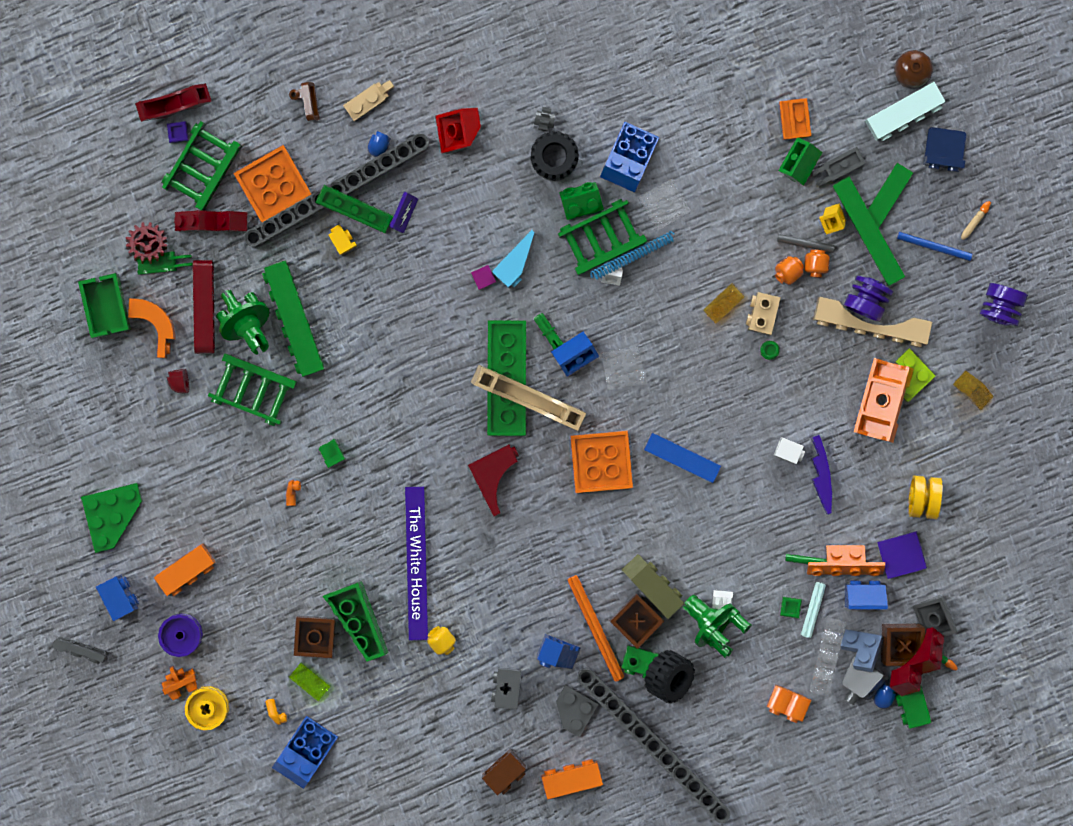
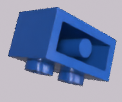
(575, 354)

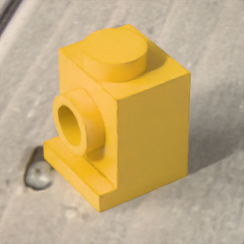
(833, 219)
(341, 239)

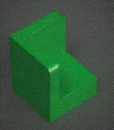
(331, 453)

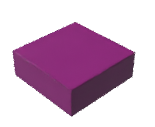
(483, 277)

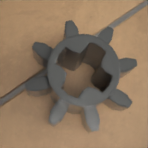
(544, 119)

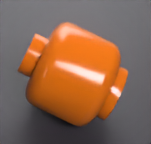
(817, 263)
(789, 270)

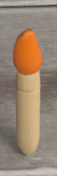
(975, 221)

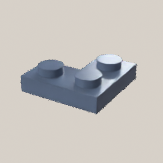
(865, 645)

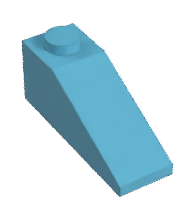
(512, 265)

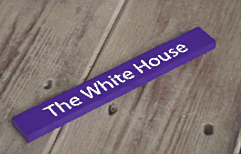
(416, 563)

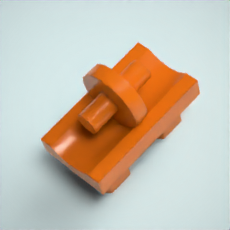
(178, 679)

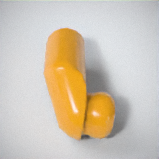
(273, 713)

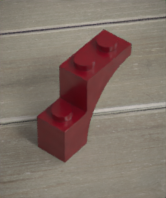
(173, 103)
(211, 221)
(927, 659)

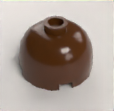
(913, 69)

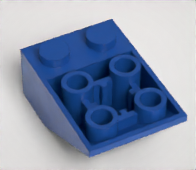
(629, 157)
(305, 752)

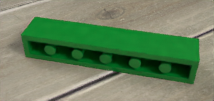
(294, 319)

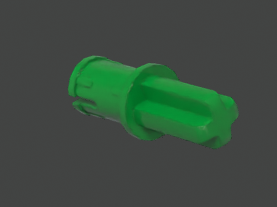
(548, 331)

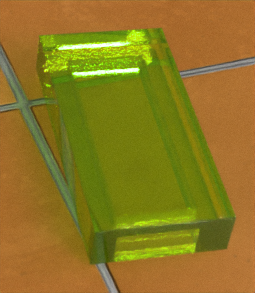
(309, 681)

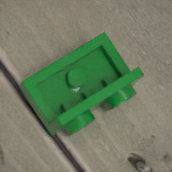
(581, 200)

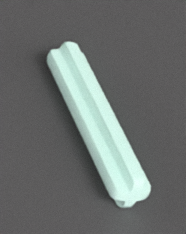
(813, 609)

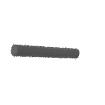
(805, 243)

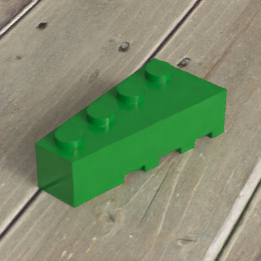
(358, 619)

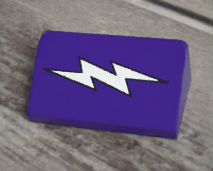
(403, 212)

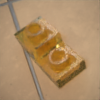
(724, 303)

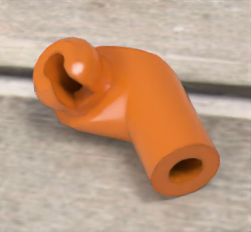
(292, 487)

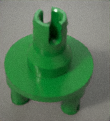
(244, 321)
(713, 623)

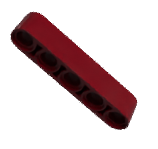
(203, 307)

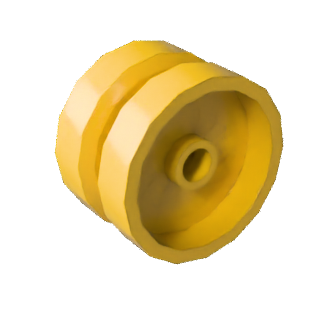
(925, 497)
(199, 716)

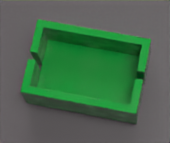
(104, 305)

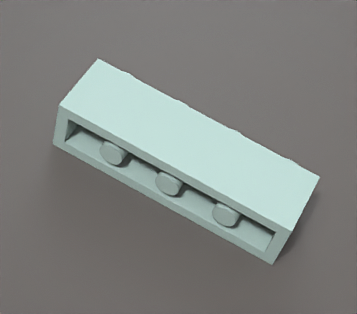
(904, 111)

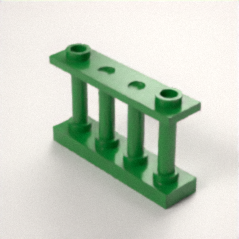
(220, 166)
(617, 247)
(249, 370)

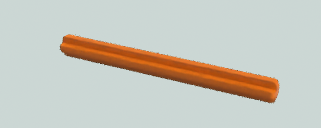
(595, 628)

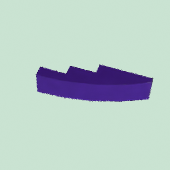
(823, 481)

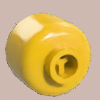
(441, 640)

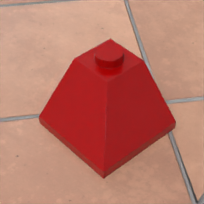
(457, 128)

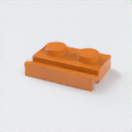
(795, 118)

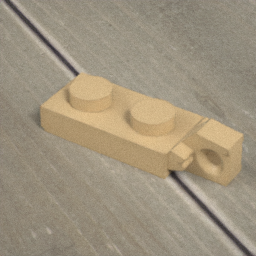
(368, 100)

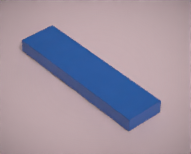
(682, 457)

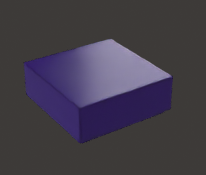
(177, 132)

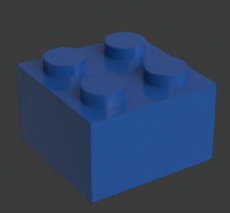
(117, 597)

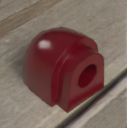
(178, 381)

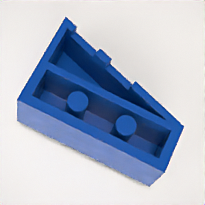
(557, 653)

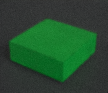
(790, 607)

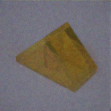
(973, 389)

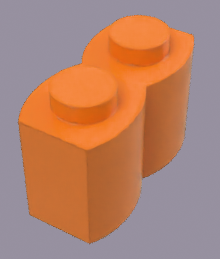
(788, 703)

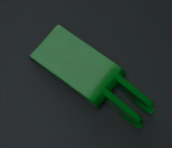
(165, 264)

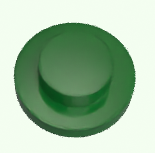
(769, 350)

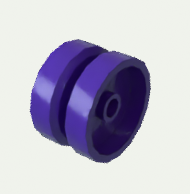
(191, 631)

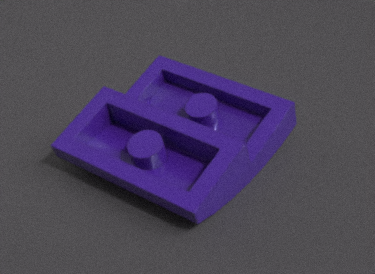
(902, 555)

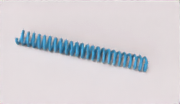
(635, 256)

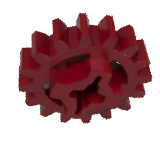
(155, 241)

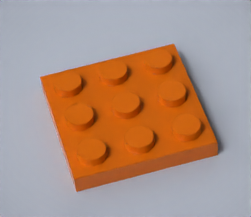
(272, 183)
(601, 461)

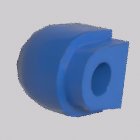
(378, 144)
(884, 697)

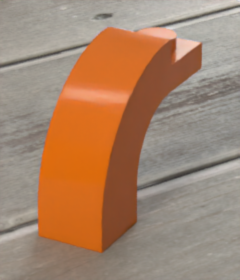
(159, 318)

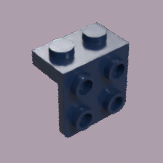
(945, 149)

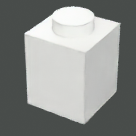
(789, 451)

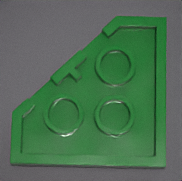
(110, 514)

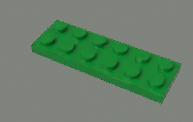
(507, 358)

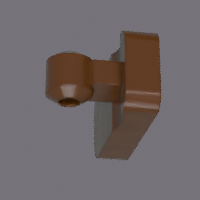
(309, 98)

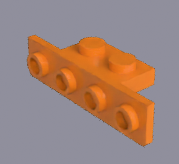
(845, 561)

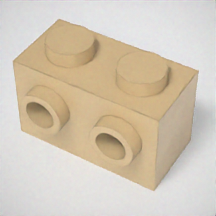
(763, 313)

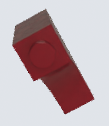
(489, 471)

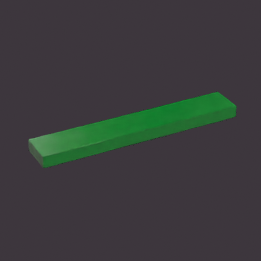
(868, 231)

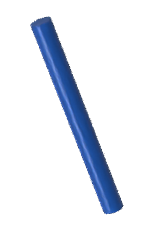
(934, 246)

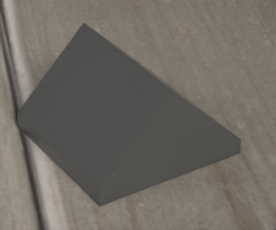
(935, 614)

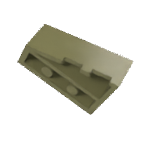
(653, 586)

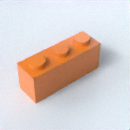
(185, 570)
(571, 779)

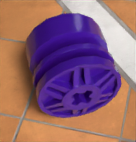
(868, 298)
(1003, 304)

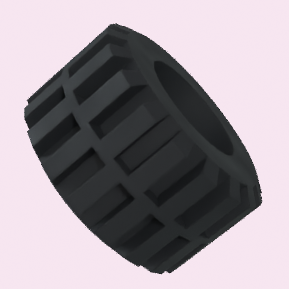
(566, 143)
(669, 676)

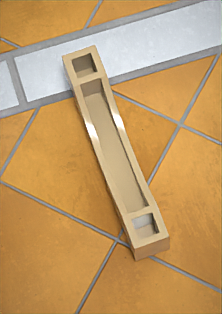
(832, 312)
(528, 397)

